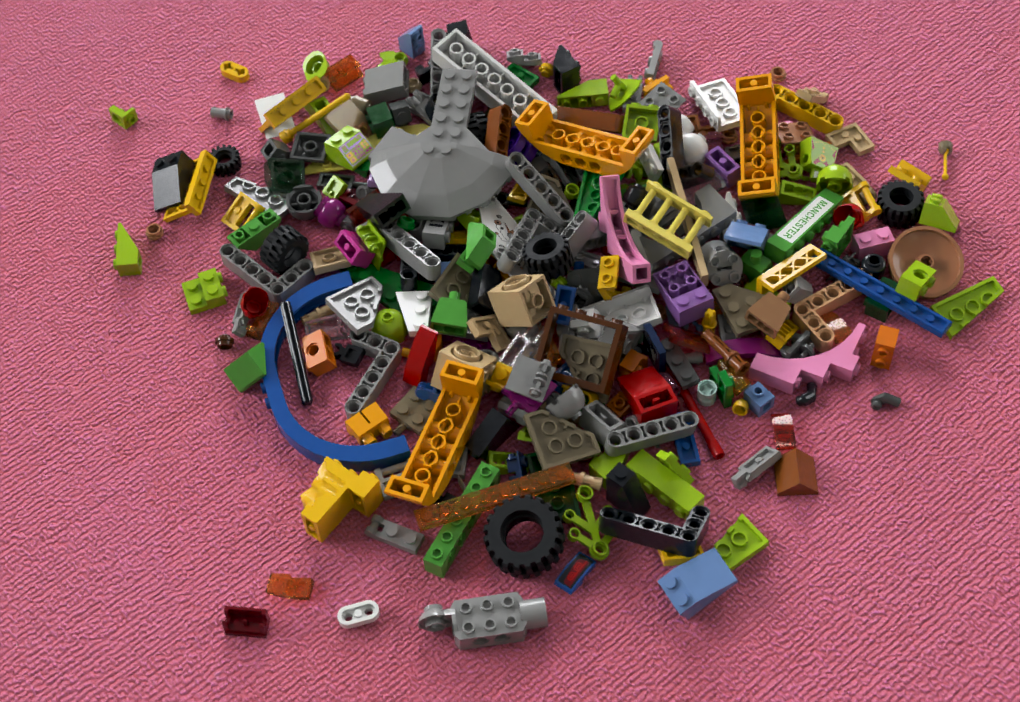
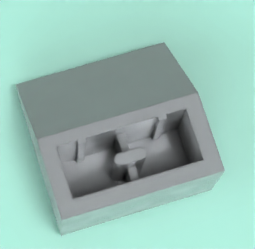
(600, 420)

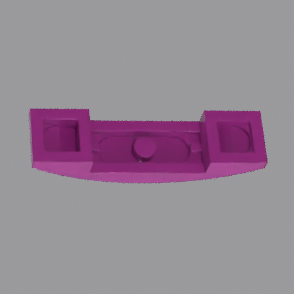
(746, 347)

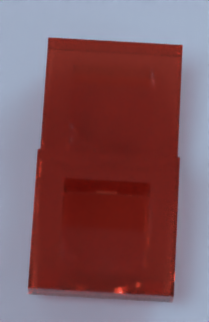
(783, 431)

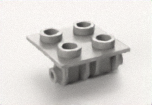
(663, 95)
(530, 377)

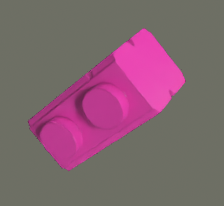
(354, 248)

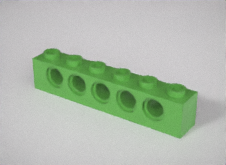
(454, 534)

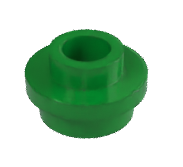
(406, 223)

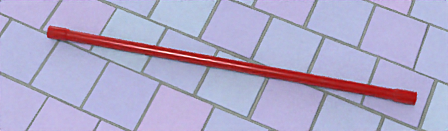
(712, 443)

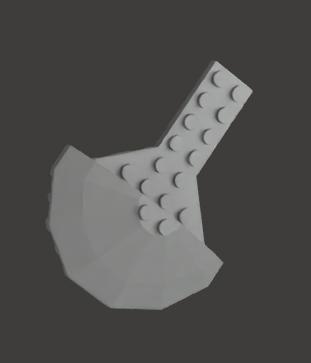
(444, 166)

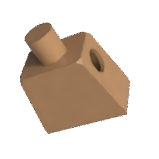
(769, 313)

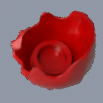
(845, 210)
(254, 302)

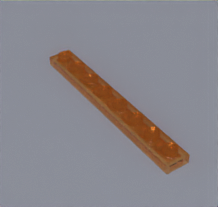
(489, 497)

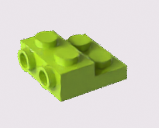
(642, 116)
(205, 292)

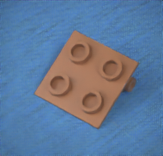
(793, 132)

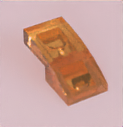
(837, 325)
(289, 587)

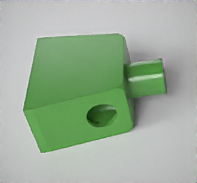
(755, 263)
(450, 315)

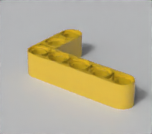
(802, 110)

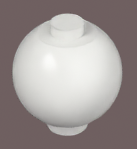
(694, 148)

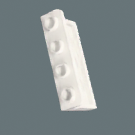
(717, 103)
(631, 306)

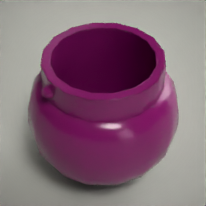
(330, 212)

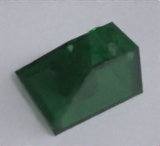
(283, 174)
(764, 211)

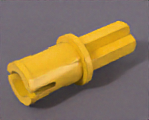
(709, 320)

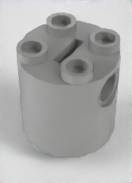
(722, 263)

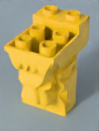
(335, 494)

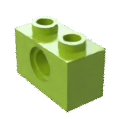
(916, 281)

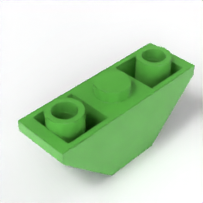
(255, 231)
(479, 245)

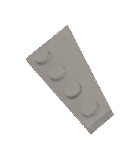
(261, 195)

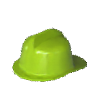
(315, 65)

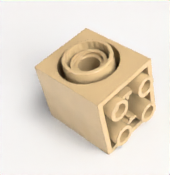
(521, 300)
(467, 355)

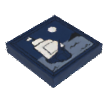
(655, 349)

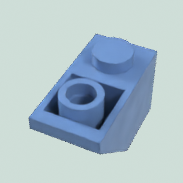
(412, 41)

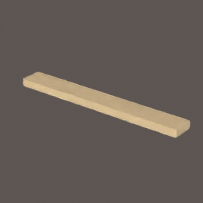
(697, 254)

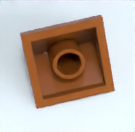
(795, 474)

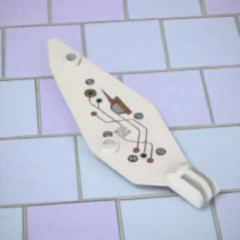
(503, 225)

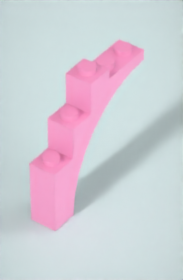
(619, 240)
(789, 373)

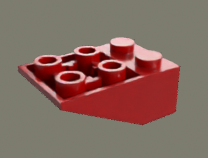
(648, 394)

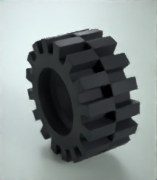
(230, 166)

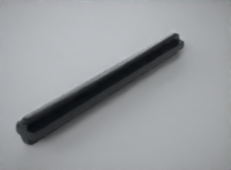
(296, 353)

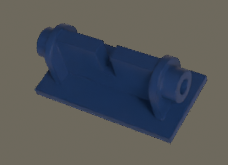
(517, 464)

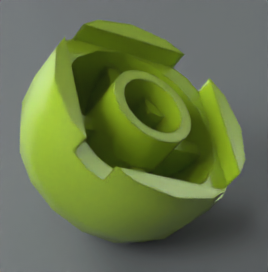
(835, 178)
(390, 324)

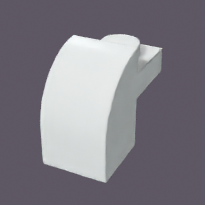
(586, 329)

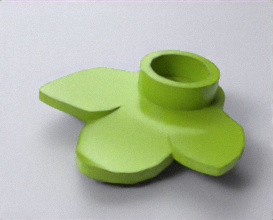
(390, 57)

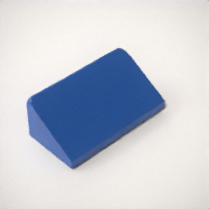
(565, 295)

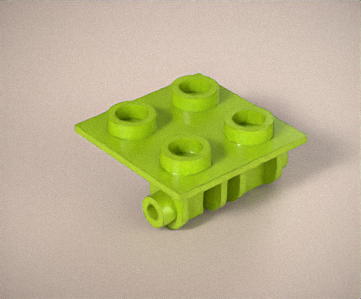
(374, 242)

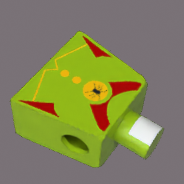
(816, 155)

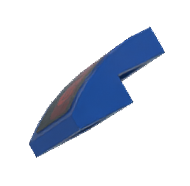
(574, 573)

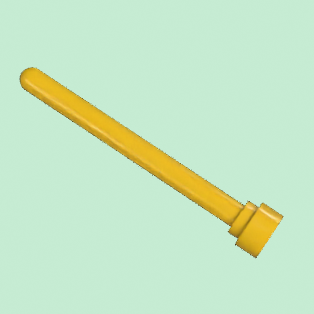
(288, 135)

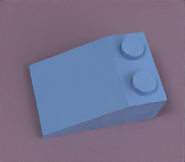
(746, 236)
(697, 582)

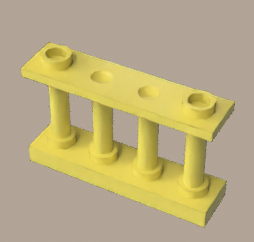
(667, 237)

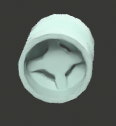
(706, 392)

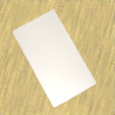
(264, 105)

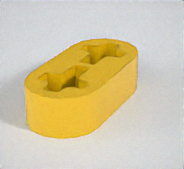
(235, 73)

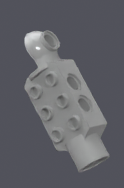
(487, 619)

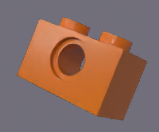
(884, 347)
(318, 353)

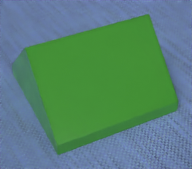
(248, 368)

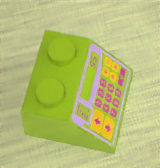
(348, 148)

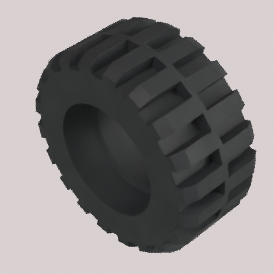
(519, 511)

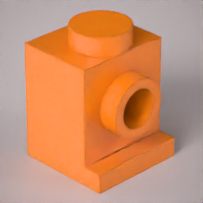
(632, 362)

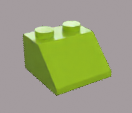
(939, 213)

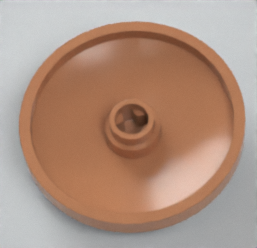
(933, 249)

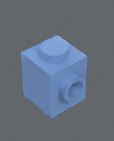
(758, 398)

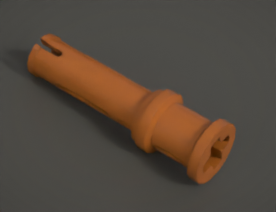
(731, 357)

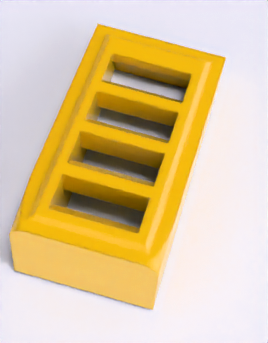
(518, 195)
(786, 332)

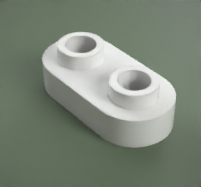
(358, 614)

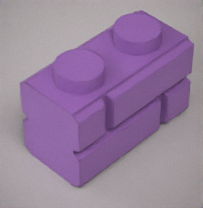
(724, 166)

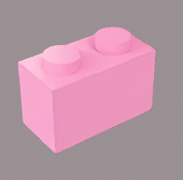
(872, 242)

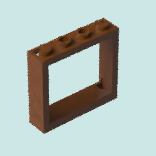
(613, 357)

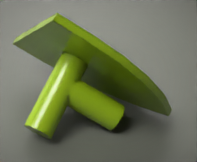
(622, 91)

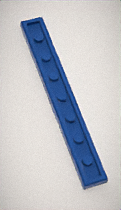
(884, 294)

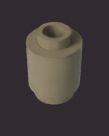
(361, 103)

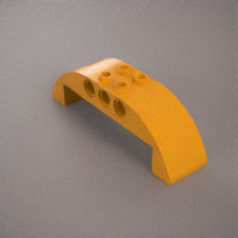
(758, 137)
(580, 145)
(442, 437)

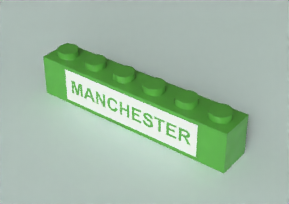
(802, 226)

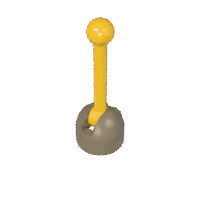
(945, 148)

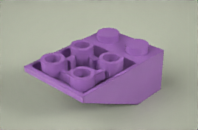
(683, 293)

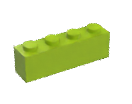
(665, 484)

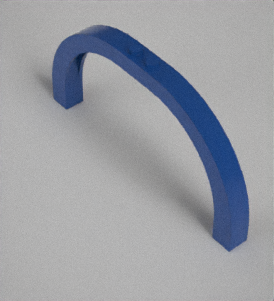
(352, 457)

